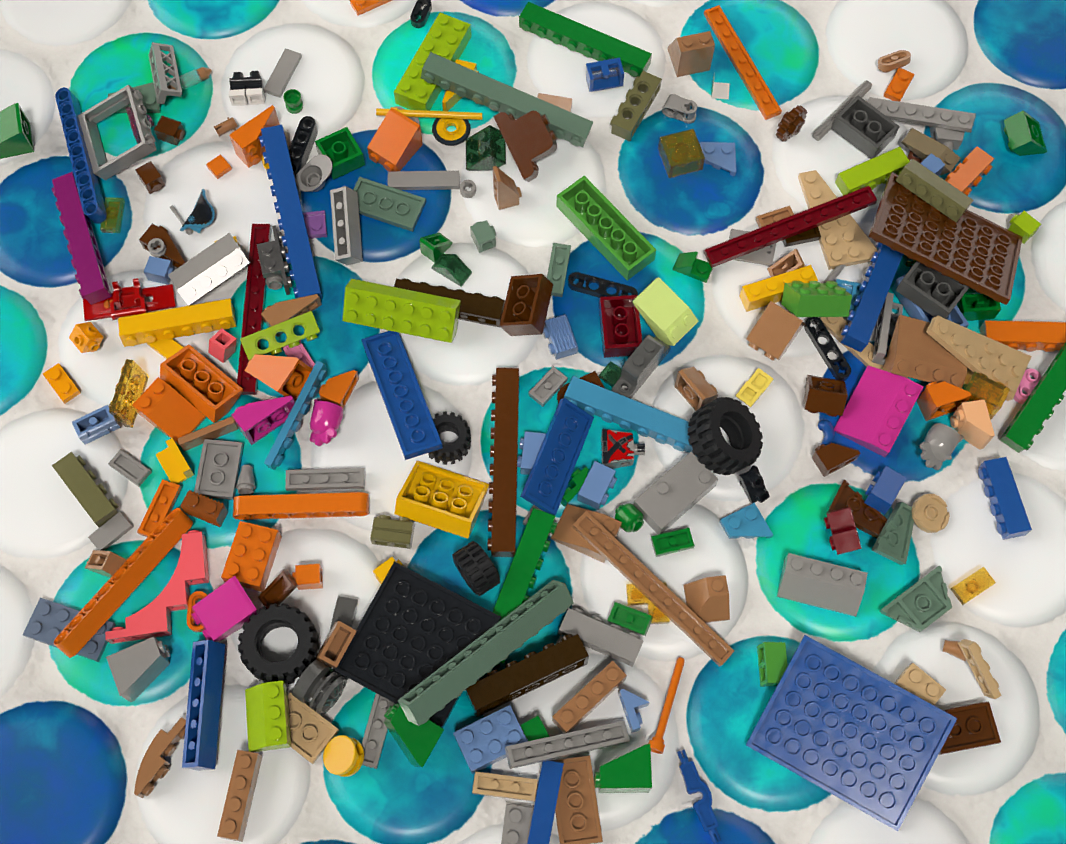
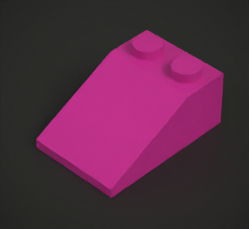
(262, 417)

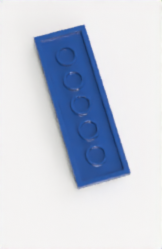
(557, 457)

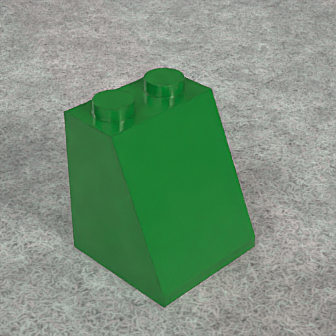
(14, 132)
(413, 740)
(626, 773)

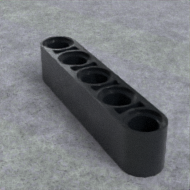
(305, 135)

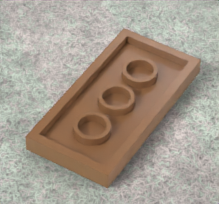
(577, 803)

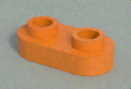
(194, 597)

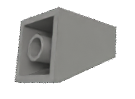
(138, 666)

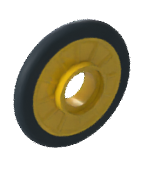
(453, 138)

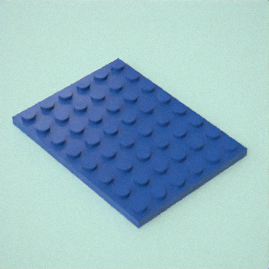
(851, 732)

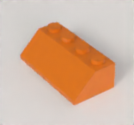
(200, 383)

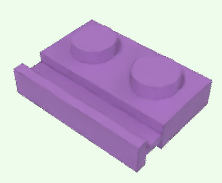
(316, 224)

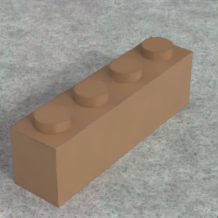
(589, 697)
(239, 796)

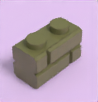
(392, 532)

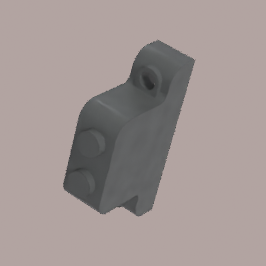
(641, 365)

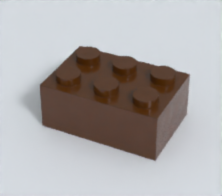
(526, 305)

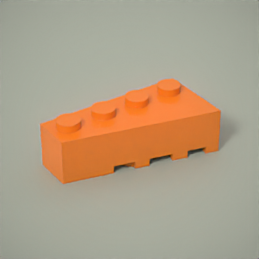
(970, 171)

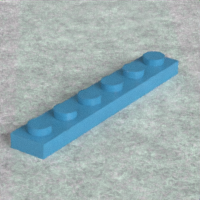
(293, 420)

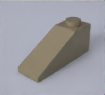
(924, 145)

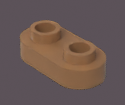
(894, 60)

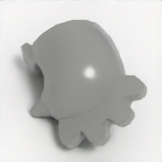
(939, 445)

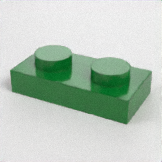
(672, 542)
(630, 619)

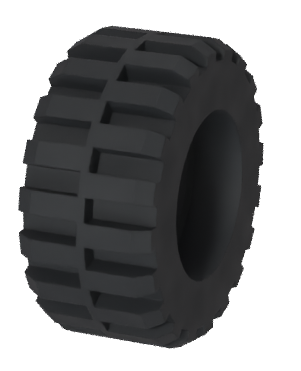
(710, 444)
(265, 622)

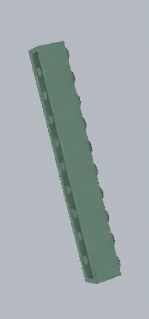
(503, 97)
(485, 653)

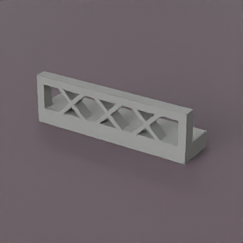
(159, 70)
(882, 329)

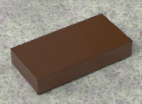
(278, 589)

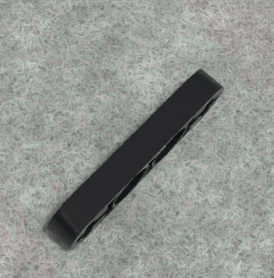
(603, 286)
(831, 346)

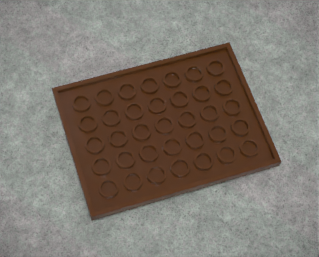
(966, 250)

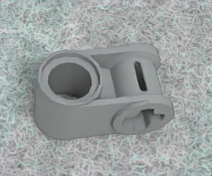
(679, 107)

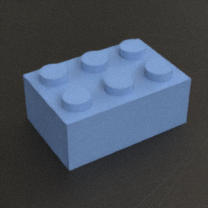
(486, 739)

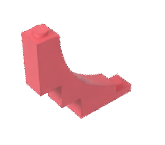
(156, 616)

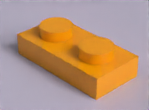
(61, 383)

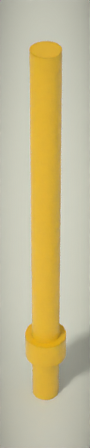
(432, 114)

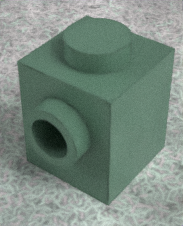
(483, 236)

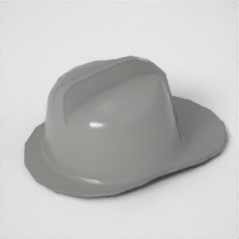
(314, 174)

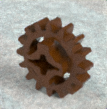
(791, 123)

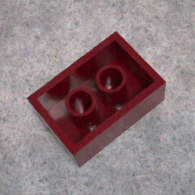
(619, 325)

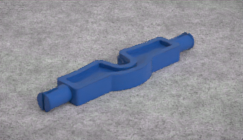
(702, 807)

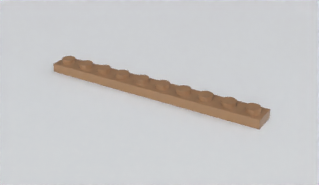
(653, 588)

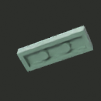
(558, 267)

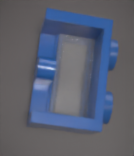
(604, 74)

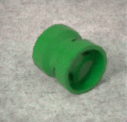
(293, 101)

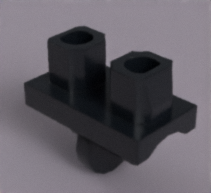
(754, 485)

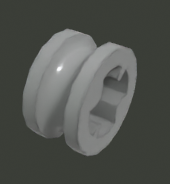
(467, 183)
(159, 251)

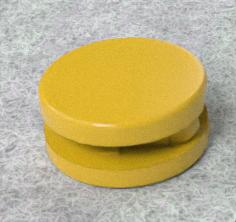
(343, 756)

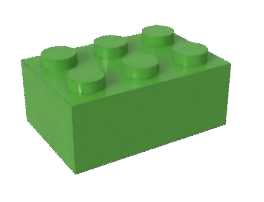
(816, 299)

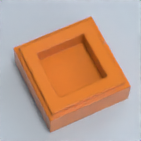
(218, 166)

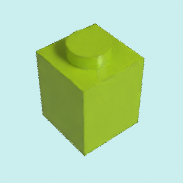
(1024, 226)

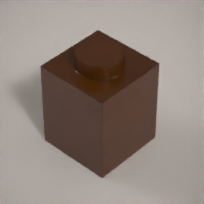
(169, 130)
(150, 177)

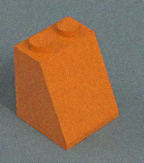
(395, 141)
(280, 373)

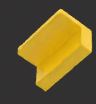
(174, 463)

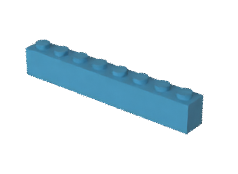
(629, 414)

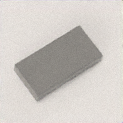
(129, 468)
(110, 532)

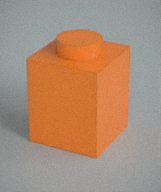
(308, 576)

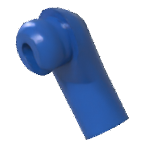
(829, 432)

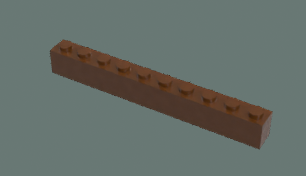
(505, 463)

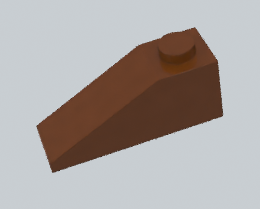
(171, 250)

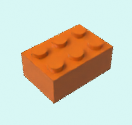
(252, 555)

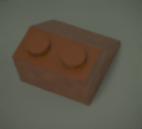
(825, 395)

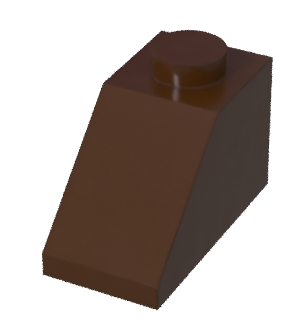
(833, 457)

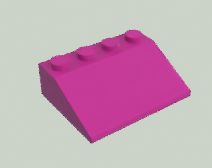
(878, 409)

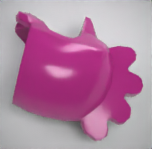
(325, 421)

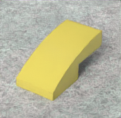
(754, 387)

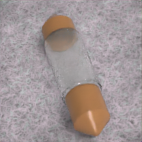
(192, 78)

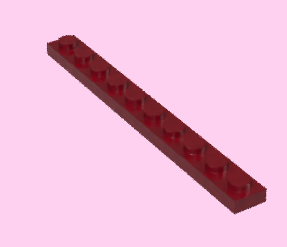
(790, 226)
(253, 304)

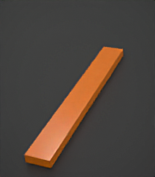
(742, 62)

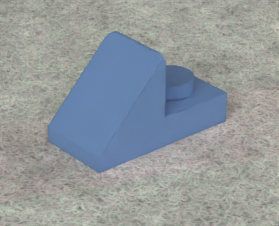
(630, 703)

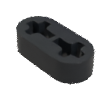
(417, 11)

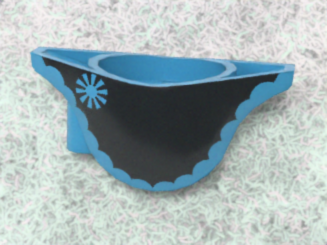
(201, 216)

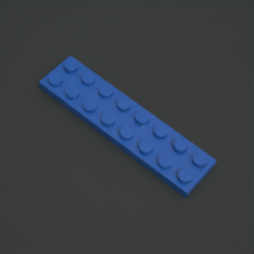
(401, 394)

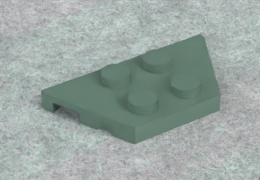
(921, 602)

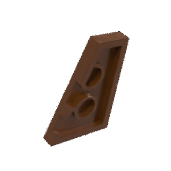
(865, 517)

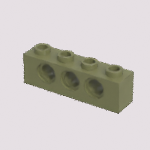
(627, 127)

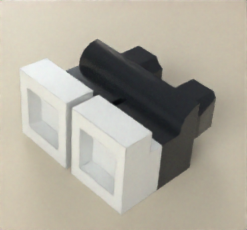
(246, 89)

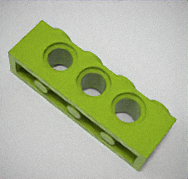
(305, 320)

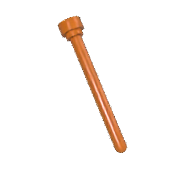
(657, 742)

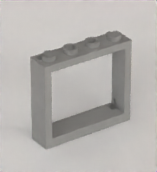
(100, 111)

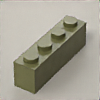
(934, 190)
(85, 489)

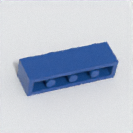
(1004, 498)

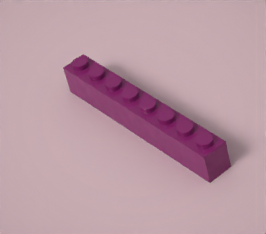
(81, 241)

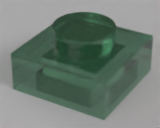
(611, 374)

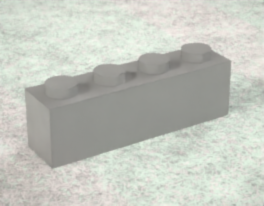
(346, 226)
(602, 637)

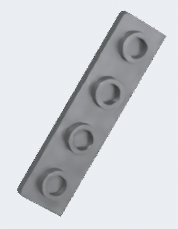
(271, 259)

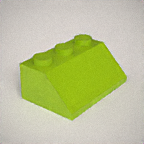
(268, 717)

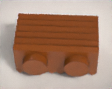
(204, 508)

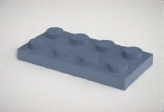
(51, 618)

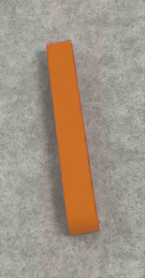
(123, 583)

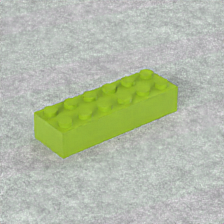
(445, 38)
(401, 310)

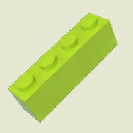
(872, 171)

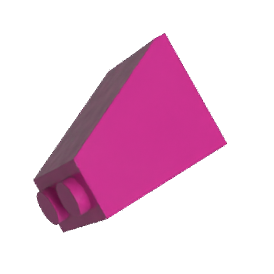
(223, 610)

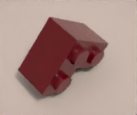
(844, 531)

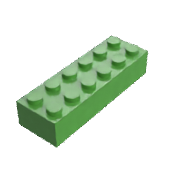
(606, 228)

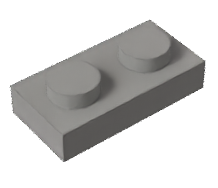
(547, 386)

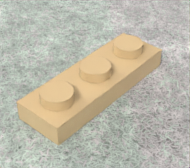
(980, 668)
(505, 786)

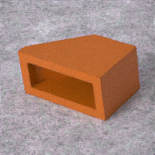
(339, 388)

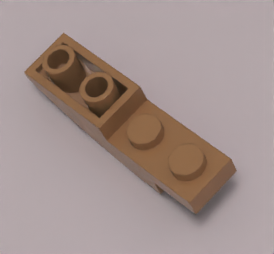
(154, 763)

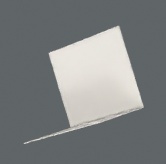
(720, 90)

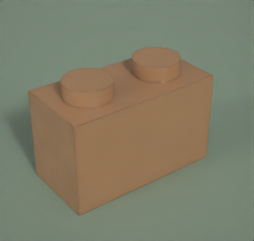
(336, 644)

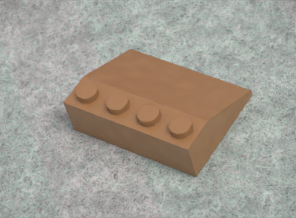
(920, 356)

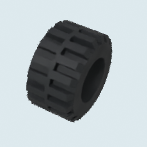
(460, 447)
(476, 568)

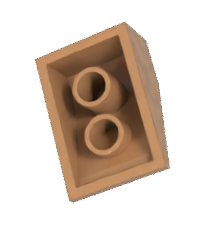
(568, 536)

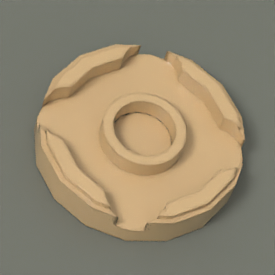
(930, 513)

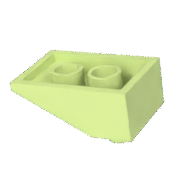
(665, 312)

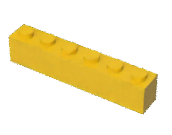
(177, 322)

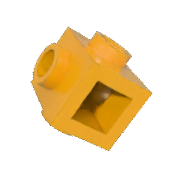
(86, 337)

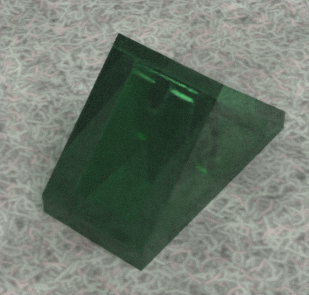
(452, 268)

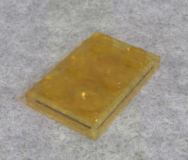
(127, 391)

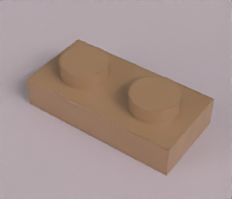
(774, 216)

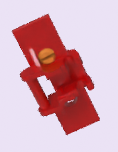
(129, 298)

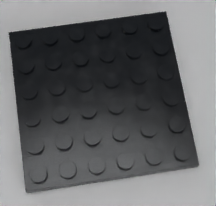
(410, 635)

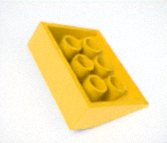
(441, 499)

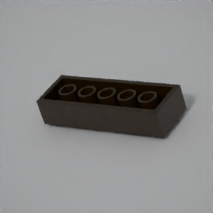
(527, 674)

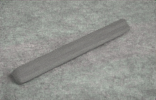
(826, 126)

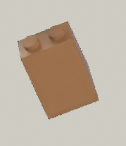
(692, 53)
(774, 331)

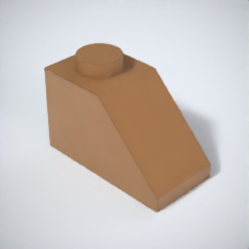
(104, 562)

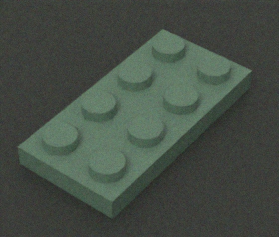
(388, 204)

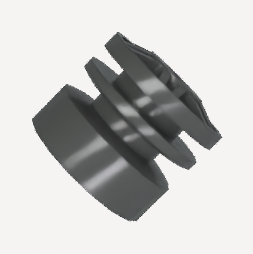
(316, 685)

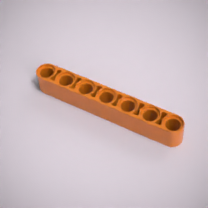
(301, 506)

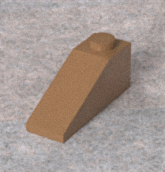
(505, 190)
(289, 309)

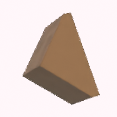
(786, 264)

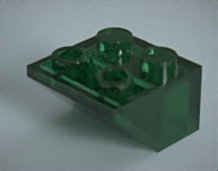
(485, 150)

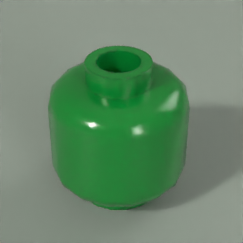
(630, 517)

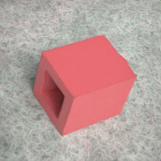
(222, 345)

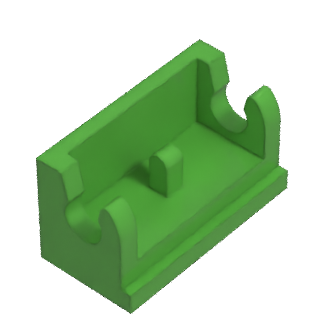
(771, 662)

